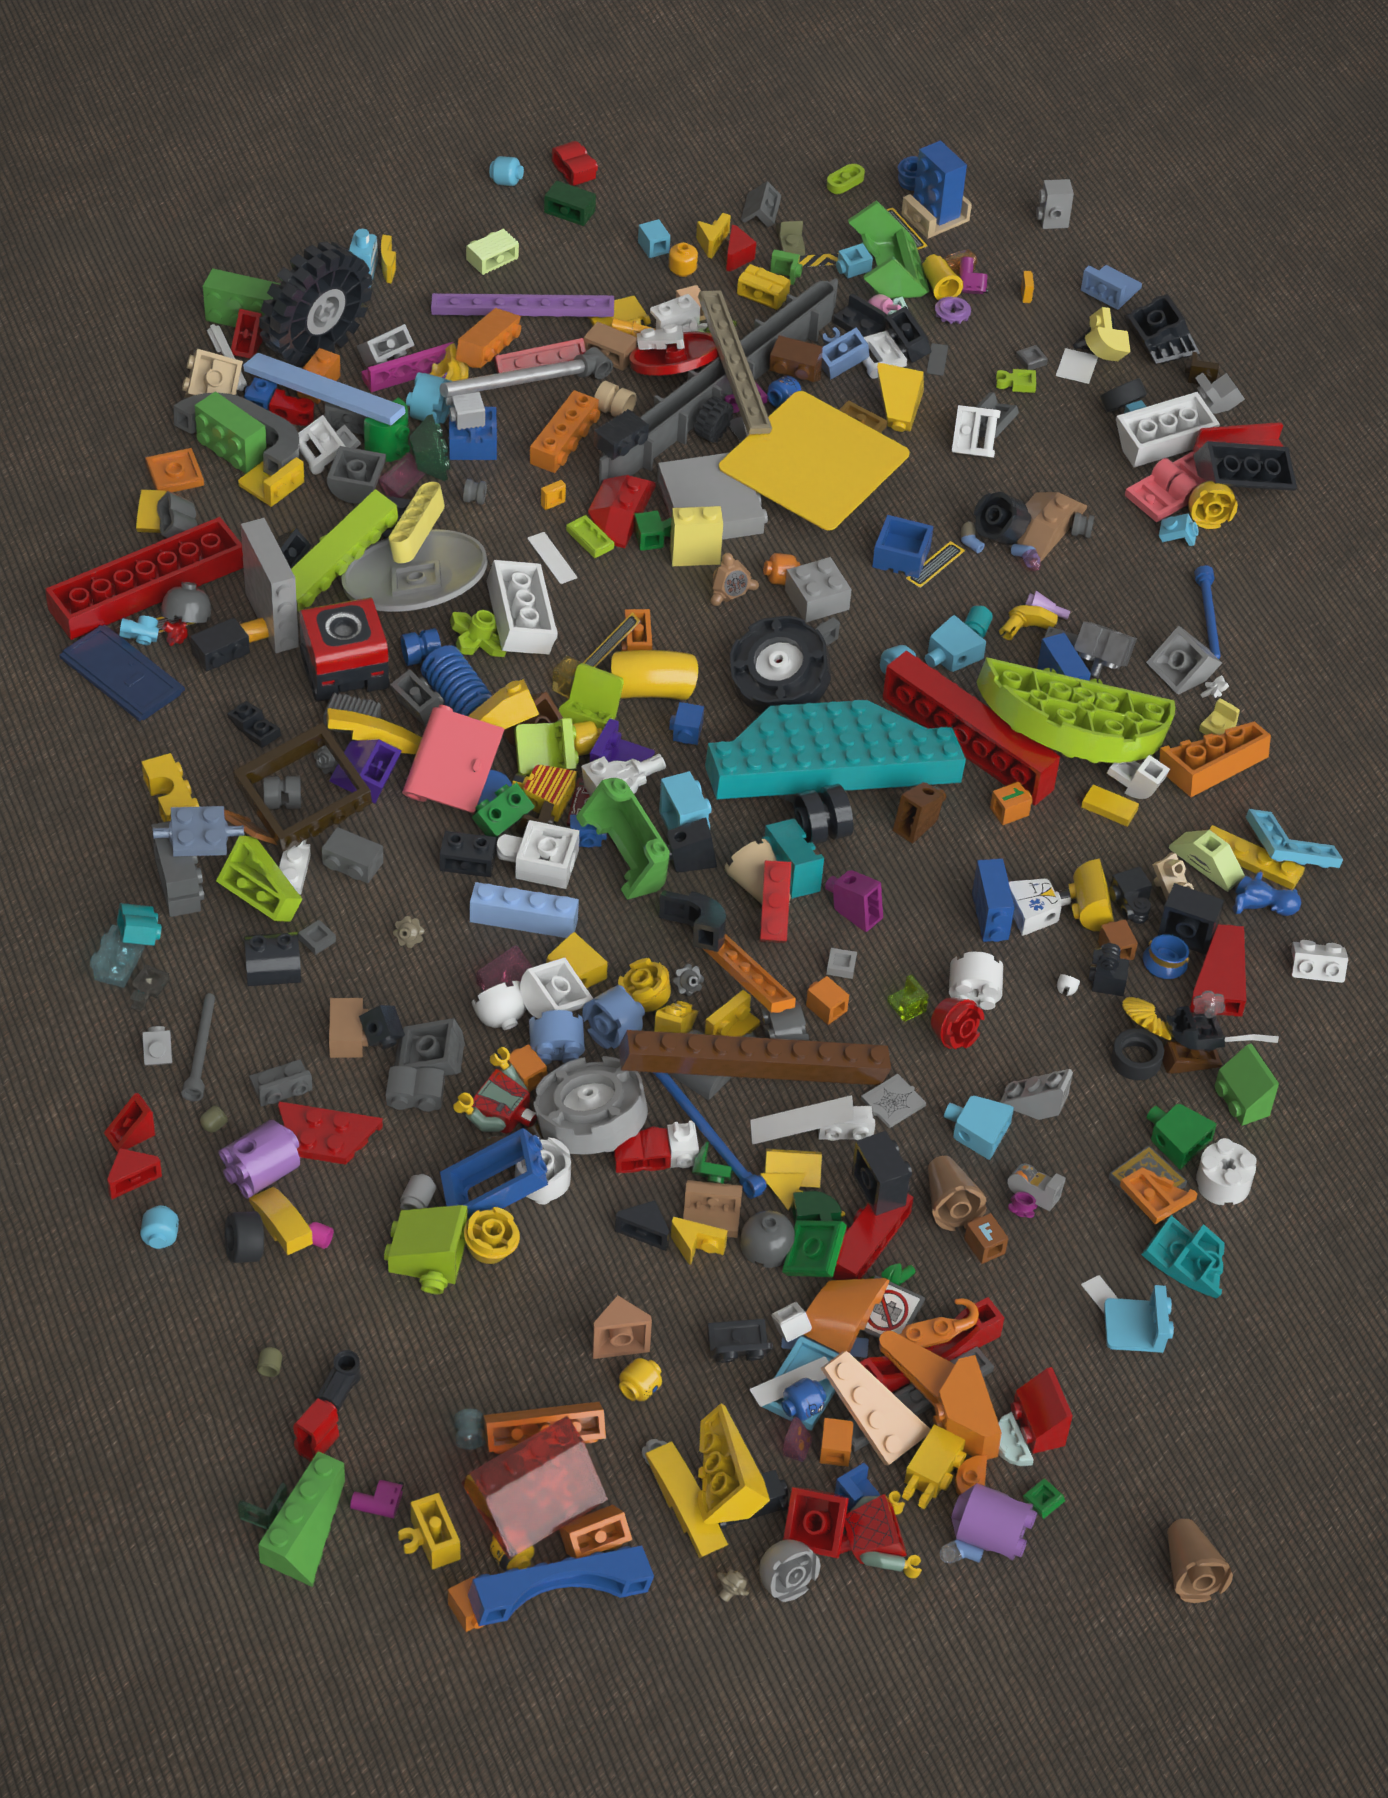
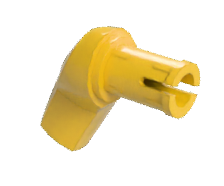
(1027, 616)

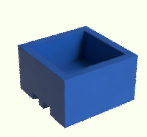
(474, 442)
(902, 546)

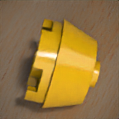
(647, 983)
(491, 1235)

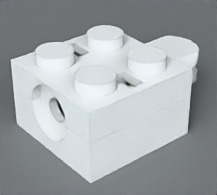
(543, 854)

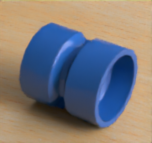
(418, 647)

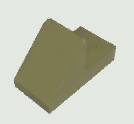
(791, 237)

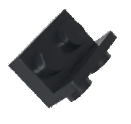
(862, 315)

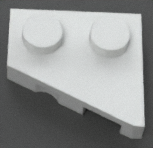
(659, 338)

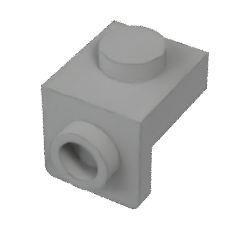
(157, 1046)

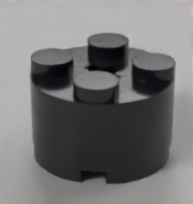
(1001, 518)

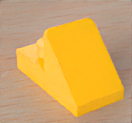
(713, 235)
(693, 1235)

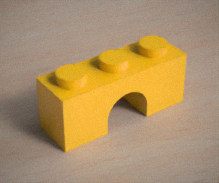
(165, 777)

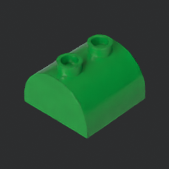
(386, 438)

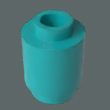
(979, 619)

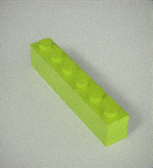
(342, 546)

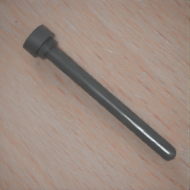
(193, 1087)

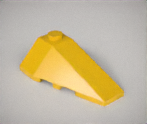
(507, 706)
(729, 1475)

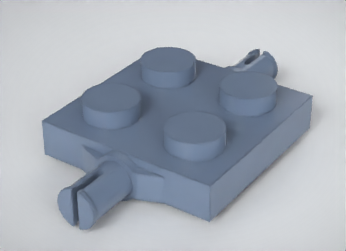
(198, 831)

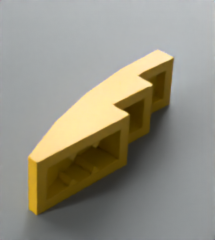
(371, 728)
(682, 1494)

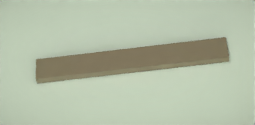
(734, 362)

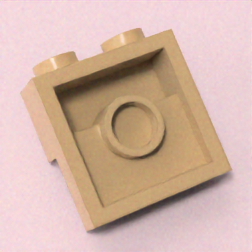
(211, 374)

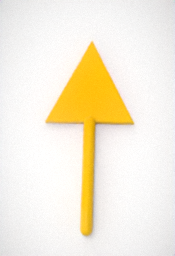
(785, 1185)

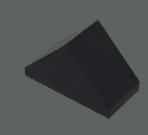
(644, 1224)

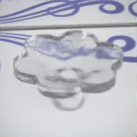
(1209, 1003)

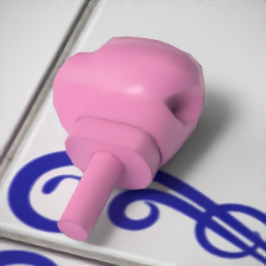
(883, 303)

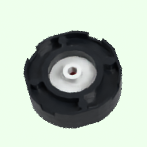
(780, 663)

